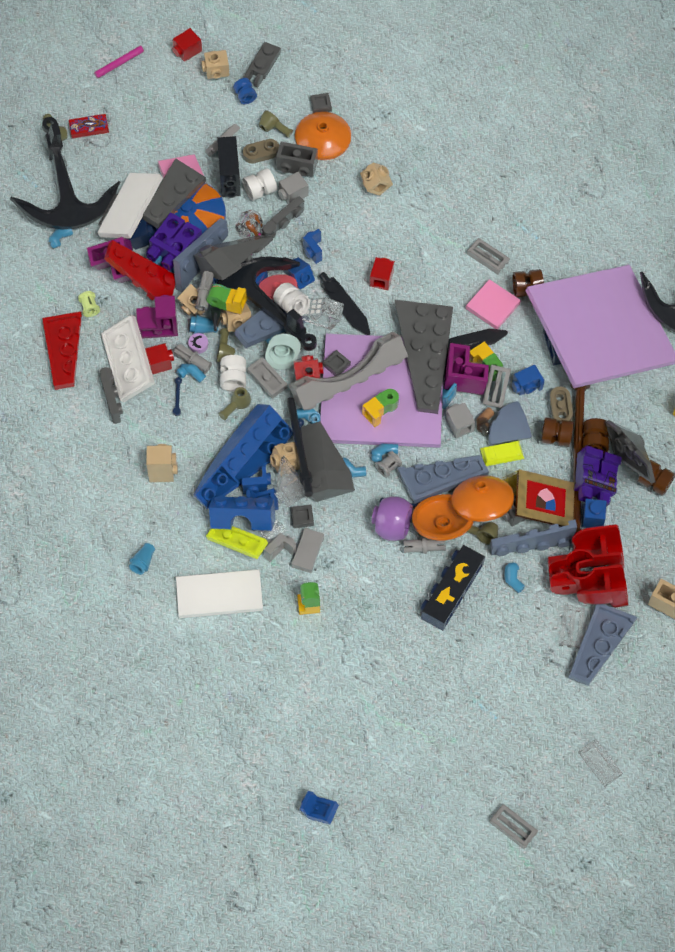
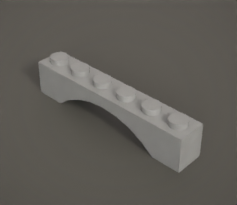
(385, 352)

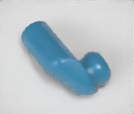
(190, 369)
(356, 471)
(511, 577)

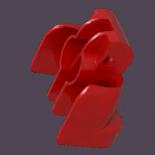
(603, 584)

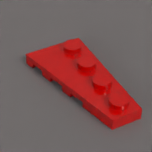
(62, 342)

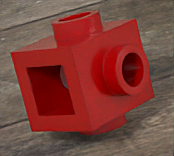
(308, 361)

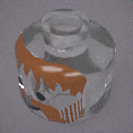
(249, 224)

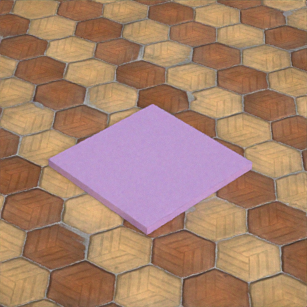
(601, 326)
(343, 413)

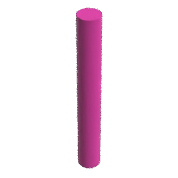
(119, 61)

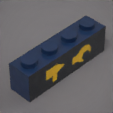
(452, 588)

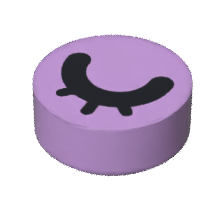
(198, 342)

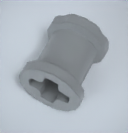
(388, 464)

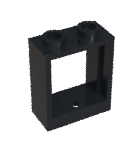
(229, 166)

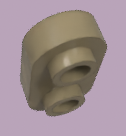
(262, 151)
(561, 407)

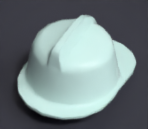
(282, 351)

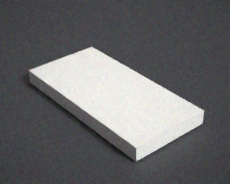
(130, 205)
(127, 358)
(219, 593)

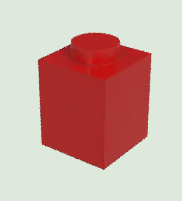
(187, 45)
(382, 273)
(159, 358)

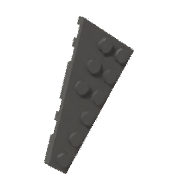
(426, 339)

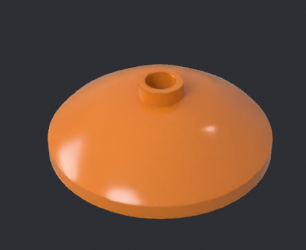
(329, 141)
(482, 498)
(438, 519)

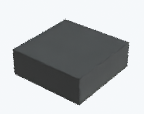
(321, 103)
(336, 363)
(302, 516)

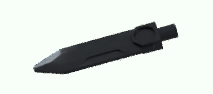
(350, 309)
(474, 339)

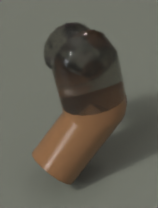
(482, 421)

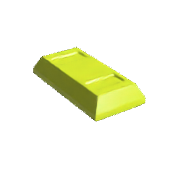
(502, 453)

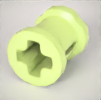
(89, 304)

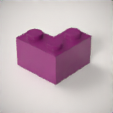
(97, 255)
(158, 320)
(467, 375)

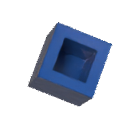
(594, 513)

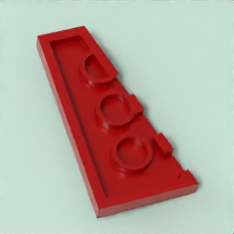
(143, 272)

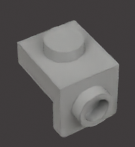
(275, 546)

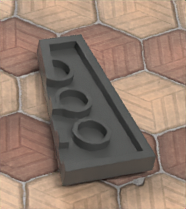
(173, 192)

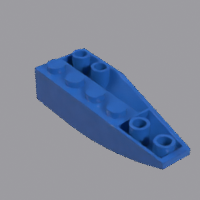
(244, 453)

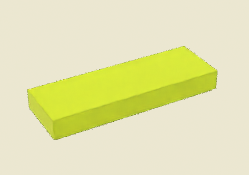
(238, 540)

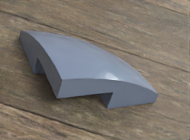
(509, 425)

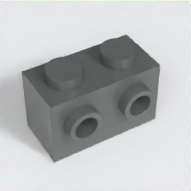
(297, 158)

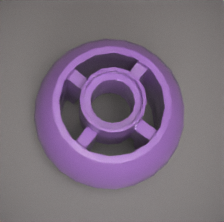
(392, 518)

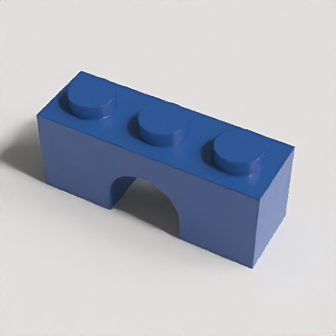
(258, 510)

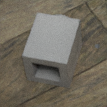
(293, 187)
(460, 420)

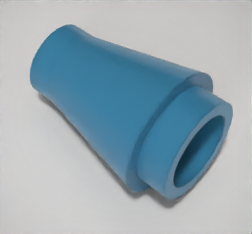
(201, 325)
(141, 560)

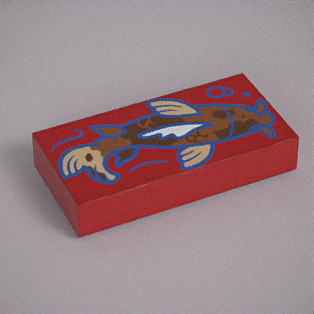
(88, 126)

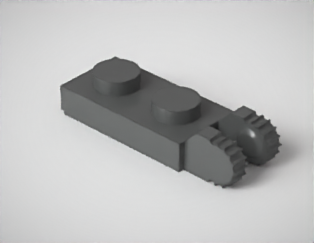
(263, 63)
(283, 217)
(110, 394)

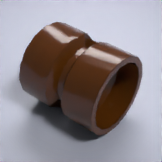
(532, 278)
(557, 432)
(596, 434)
(663, 479)

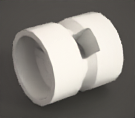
(261, 183)
(290, 297)
(232, 372)

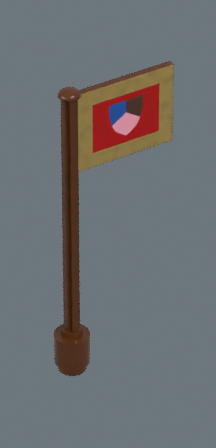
(550, 498)

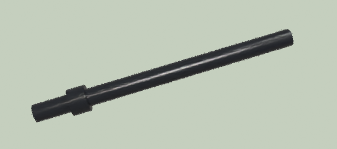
(305, 476)

